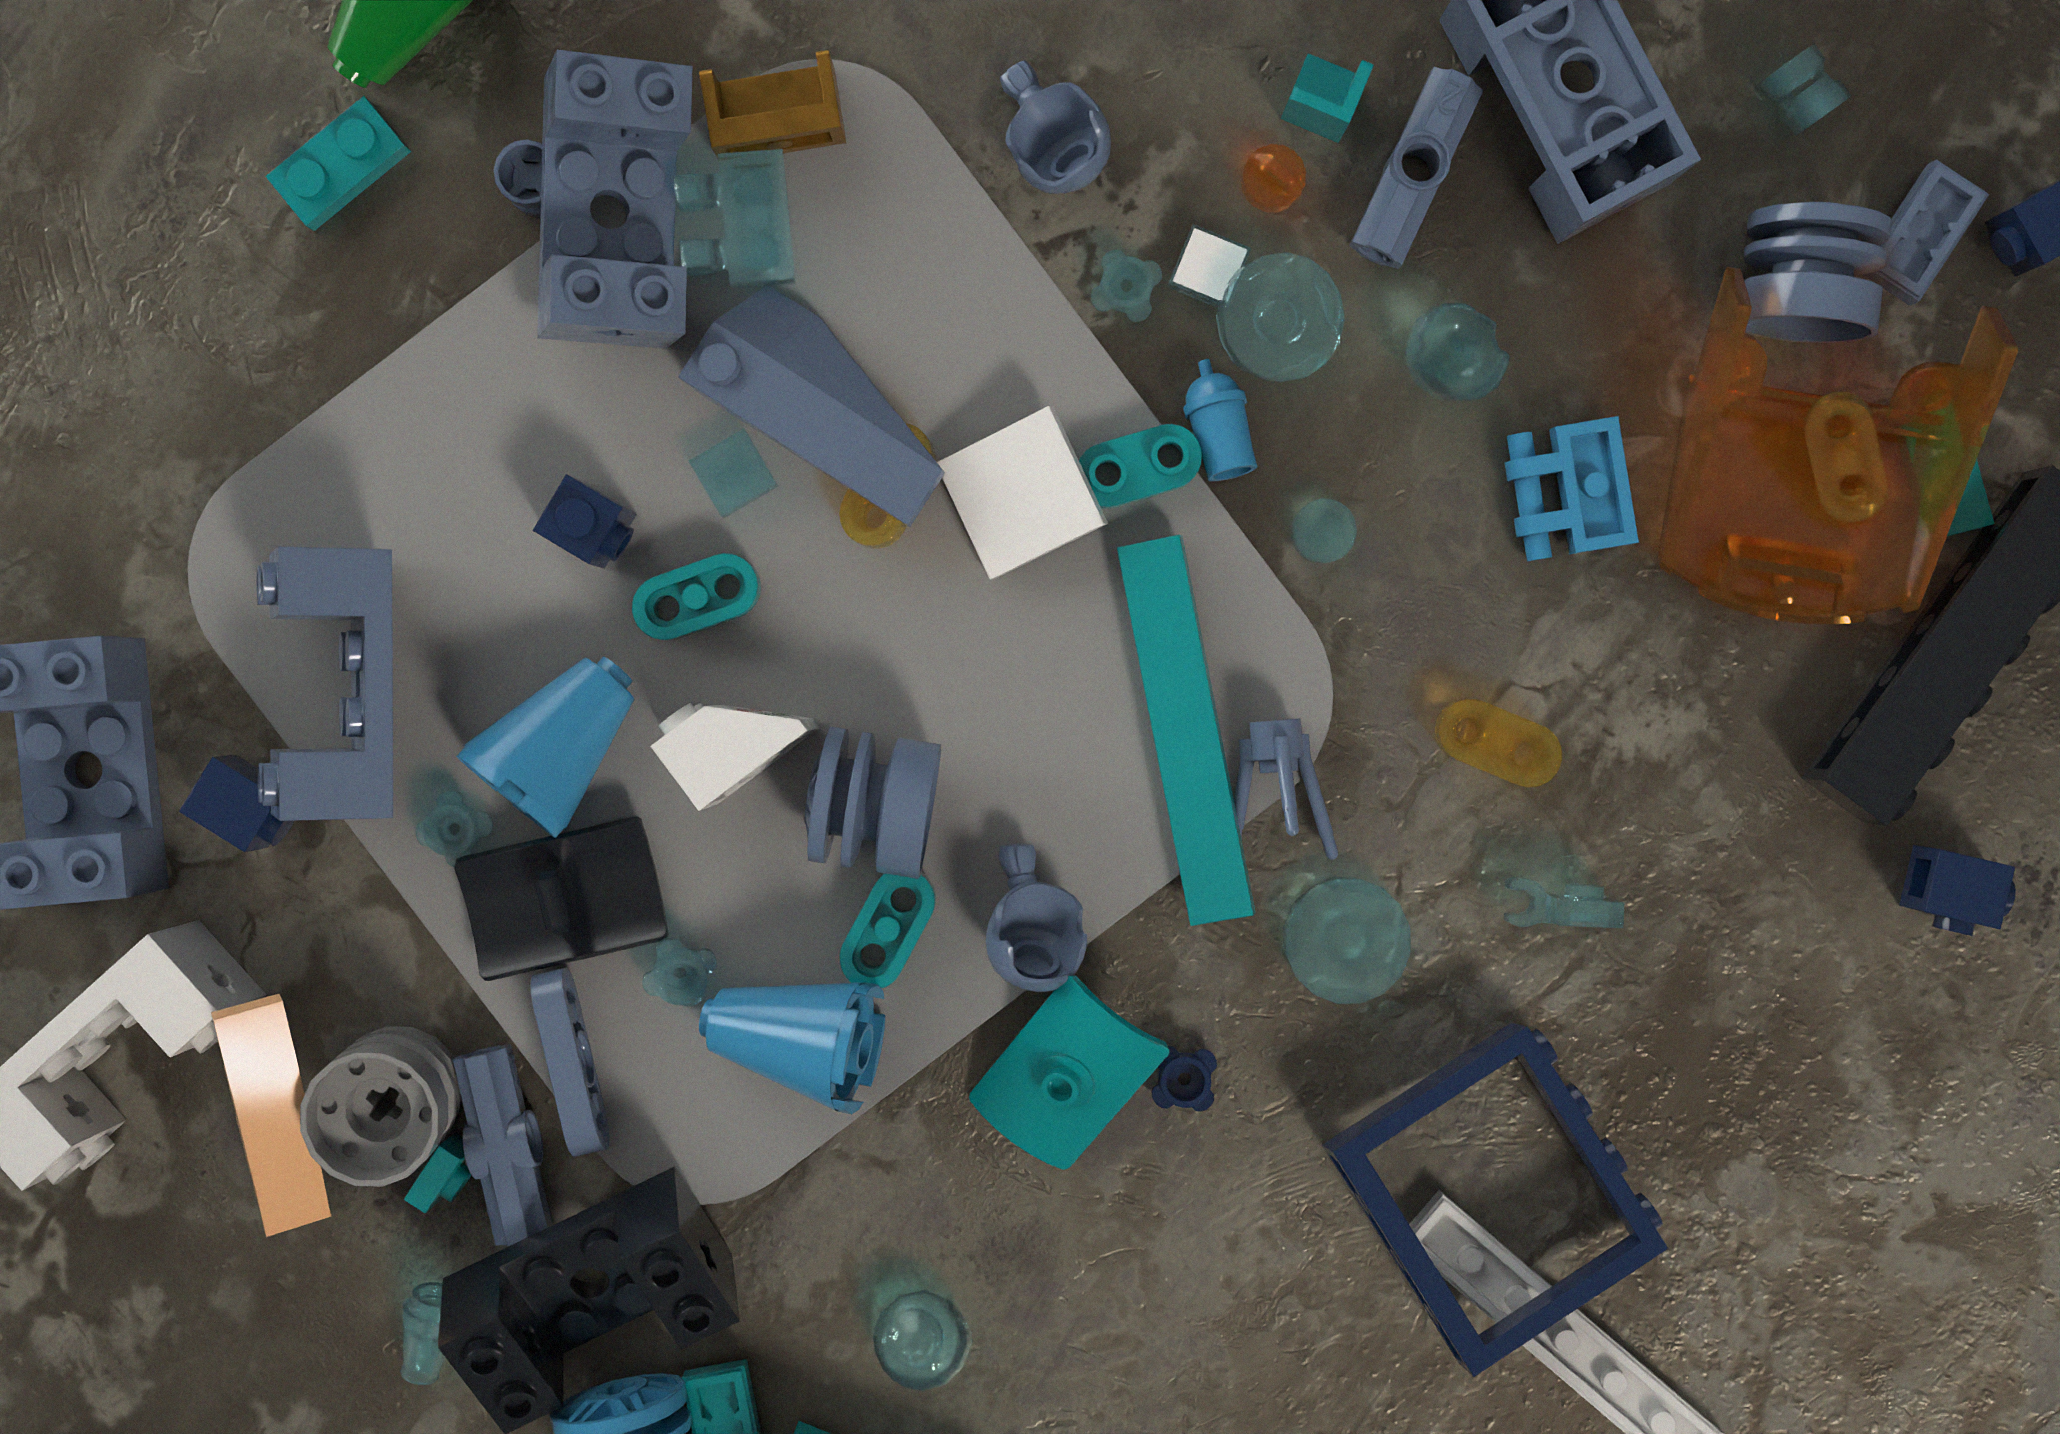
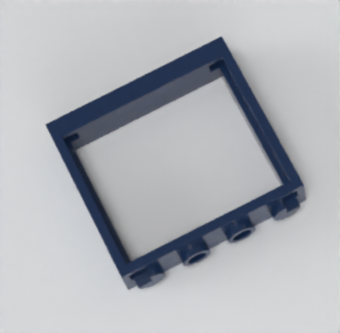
(1601, 1157)

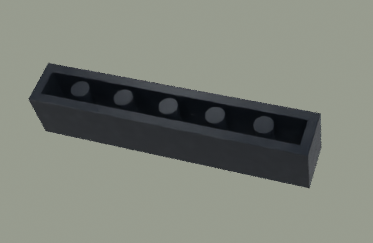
(1948, 658)

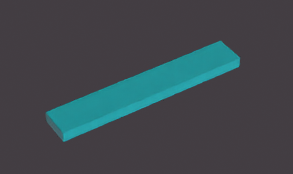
(1186, 730)

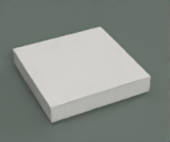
(1021, 492)

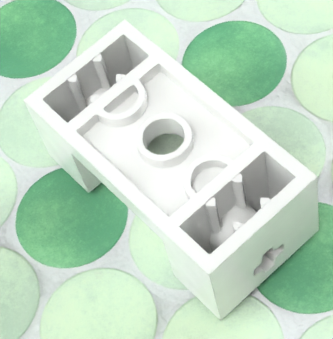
(49, 1106)

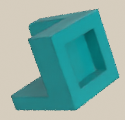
(1325, 97)

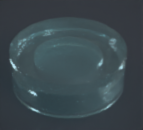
(1323, 531)

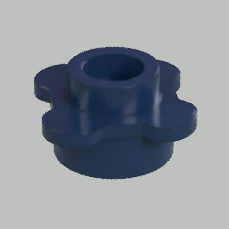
(1196, 1091)

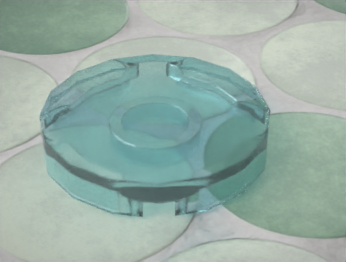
(1280, 317)
(1347, 940)

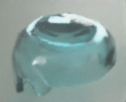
(1455, 353)
(922, 1340)

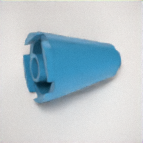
(553, 742)
(801, 1036)

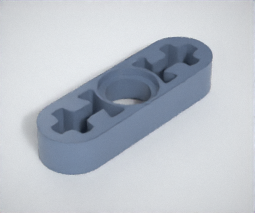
(570, 1062)

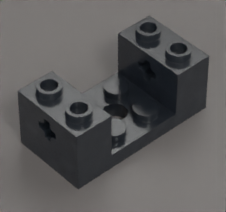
(523, 1307)

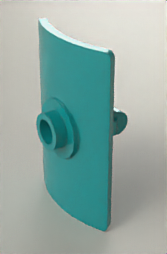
(1066, 1075)

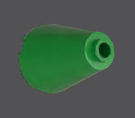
(382, 36)

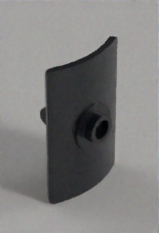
(562, 898)

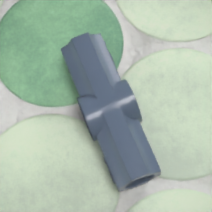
(1433, 136)
(502, 1143)

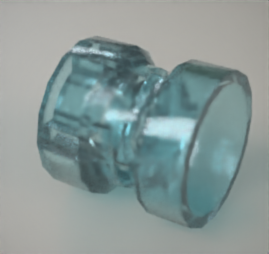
(1812, 102)

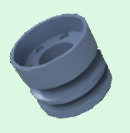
(1813, 264)
(872, 802)

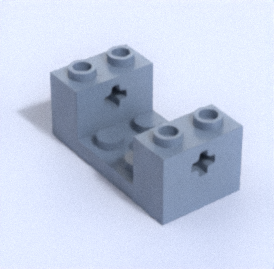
(616, 134)
(1596, 145)
(337, 586)
(81, 838)

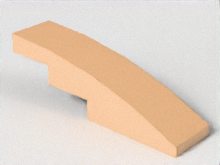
(267, 1103)

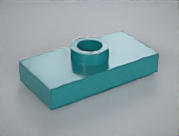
(722, 1399)

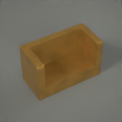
(774, 110)

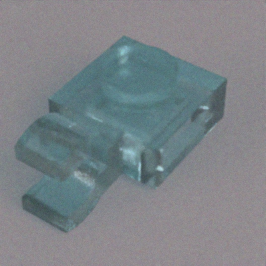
(1579, 906)

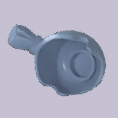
(1056, 134)
(1035, 927)

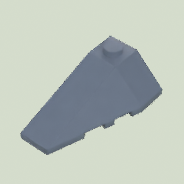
(805, 392)

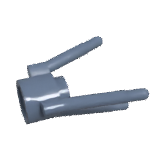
(1280, 749)

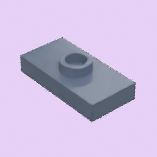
(1927, 230)

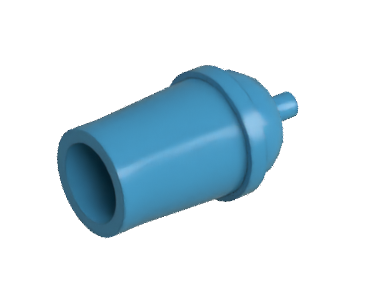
(1220, 424)

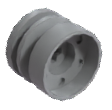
(357, 1130)

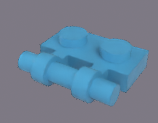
(1590, 483)

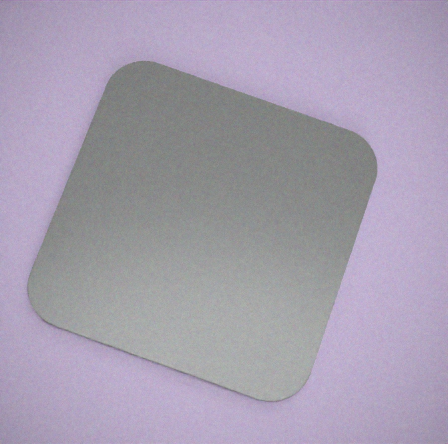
(1016, 675)

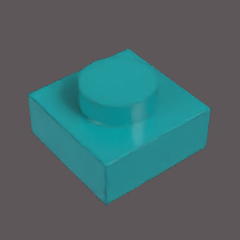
(441, 1177)

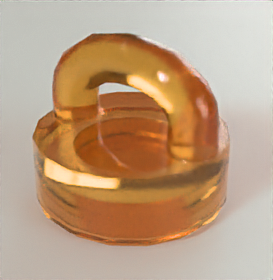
(1273, 178)

